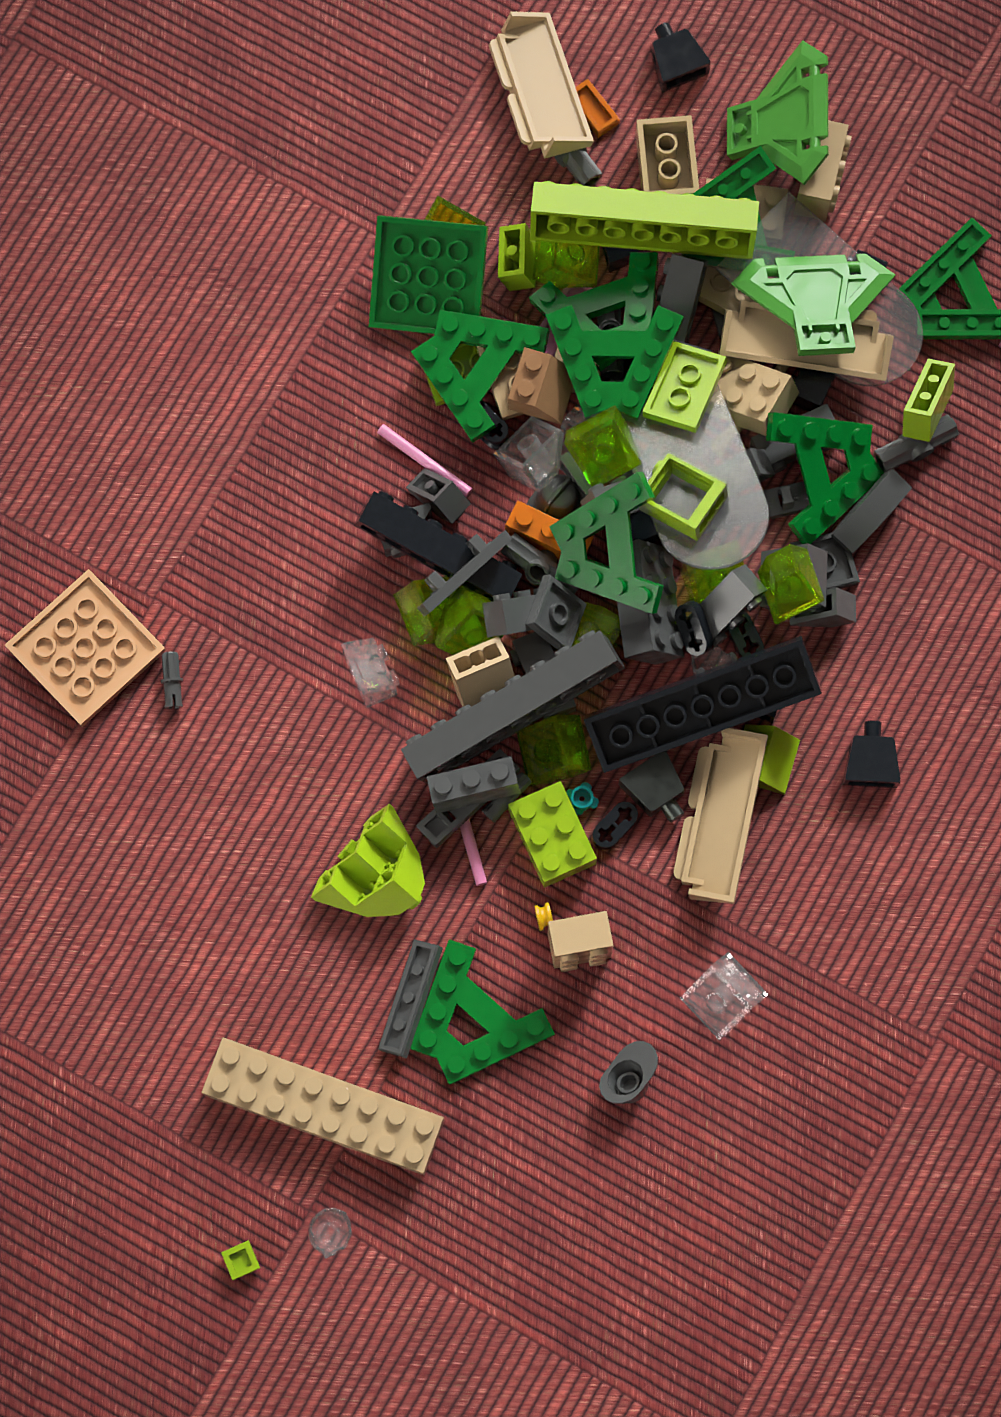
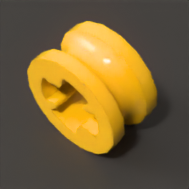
(543, 915)

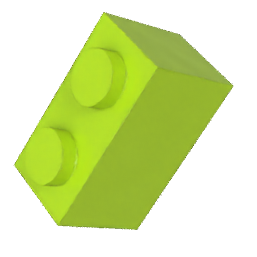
(516, 257)

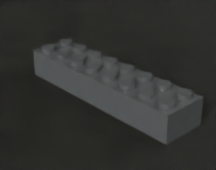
(513, 707)

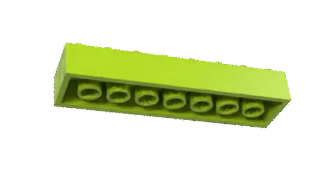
(643, 220)

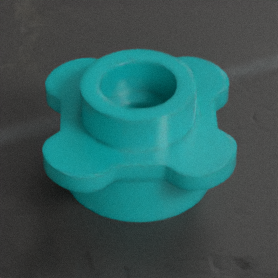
(585, 791)

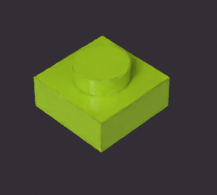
(240, 1260)

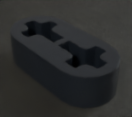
(694, 628)
(750, 633)
(609, 821)

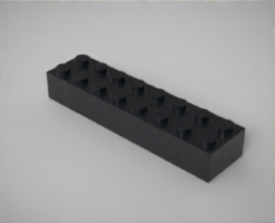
(702, 704)

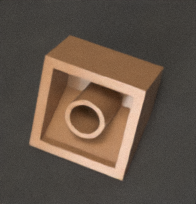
(540, 387)

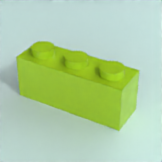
(928, 400)

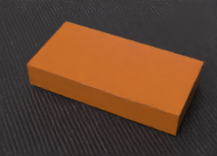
(596, 110)

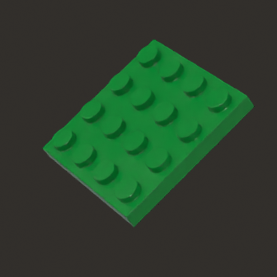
(424, 270)

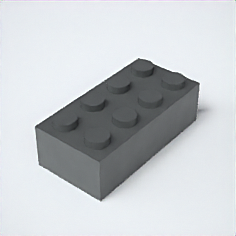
(647, 635)

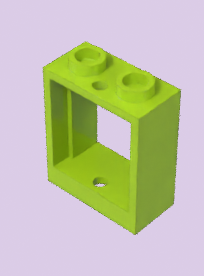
(702, 516)

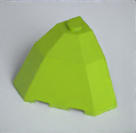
(377, 872)

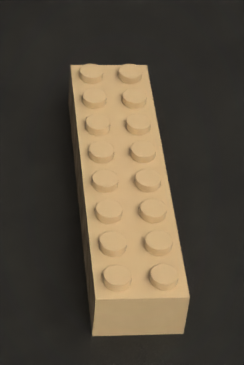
(323, 1106)

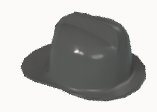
(557, 498)
(629, 1073)

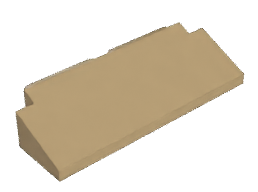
(539, 85)
(763, 337)
(724, 802)

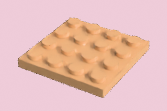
(85, 647)

